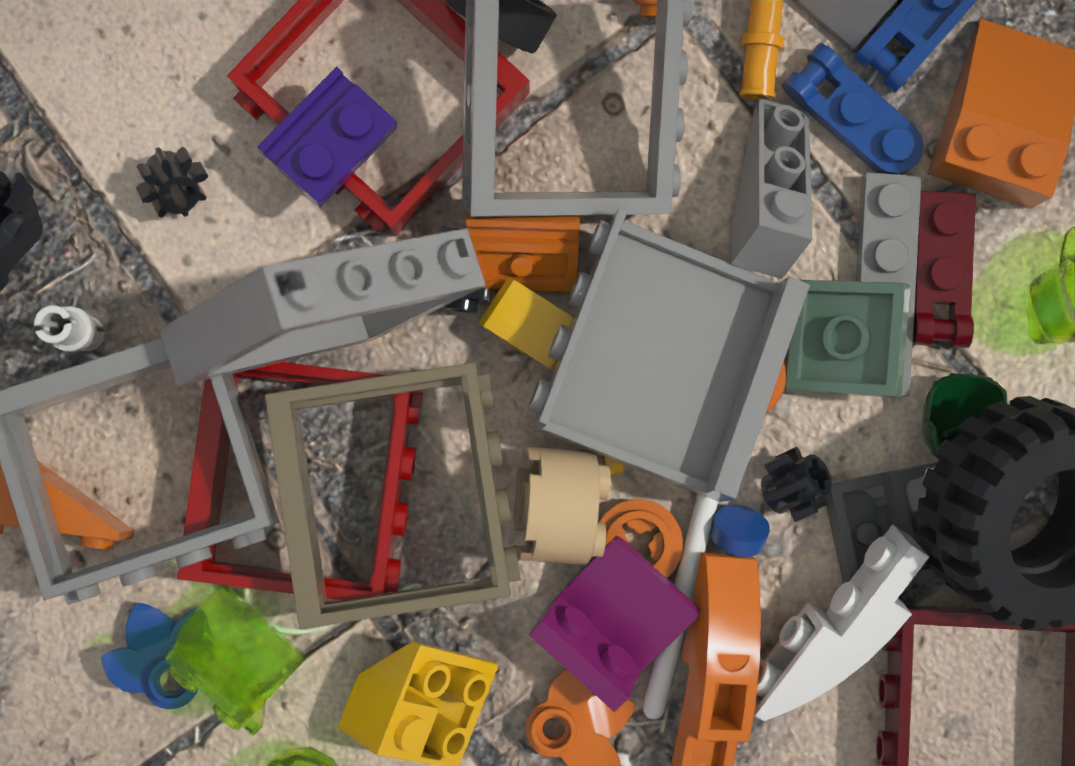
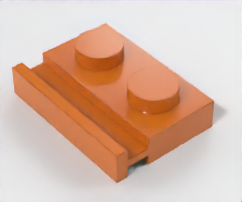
(529, 249)

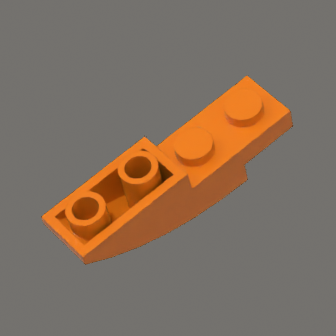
(722, 661)

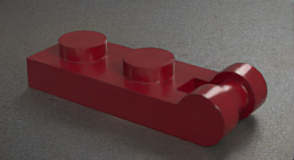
(945, 268)

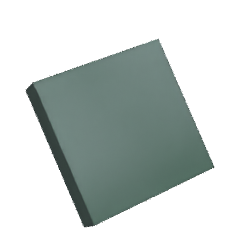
(850, 339)

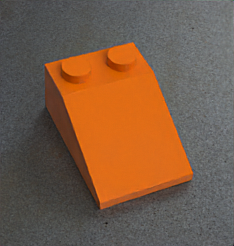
(1009, 116)

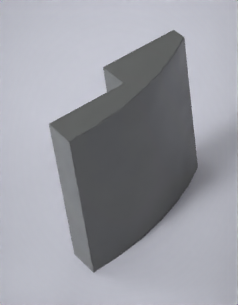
(867, 508)

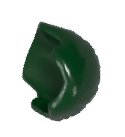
(953, 402)

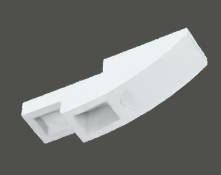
(826, 648)

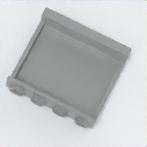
(667, 359)

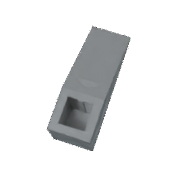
(774, 191)

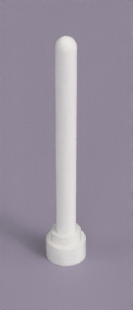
(685, 580)

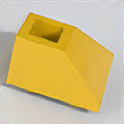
(418, 704)

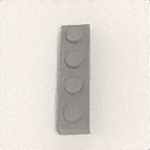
(890, 240)

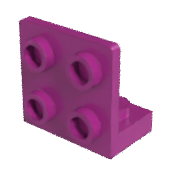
(613, 622)

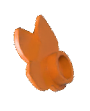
(585, 721)

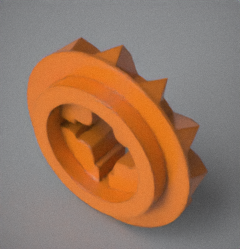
(645, 515)

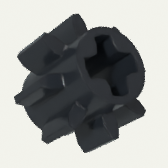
(171, 182)
(796, 484)

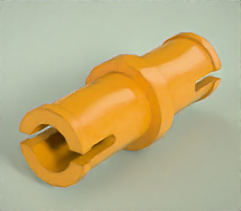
(761, 49)

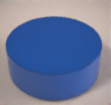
(740, 530)

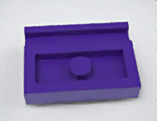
(328, 137)

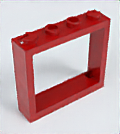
(299, 25)
(209, 482)

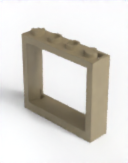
(299, 512)

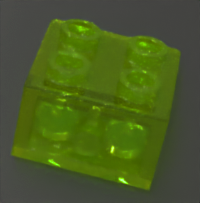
(232, 658)

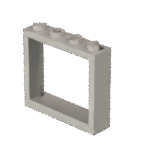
(479, 125)
(332, 305)
(33, 503)

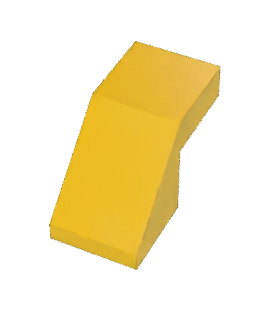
(525, 321)

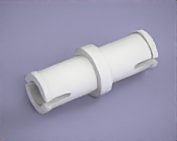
(69, 328)

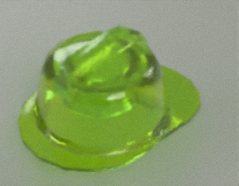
(1053, 299)

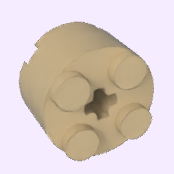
(561, 505)

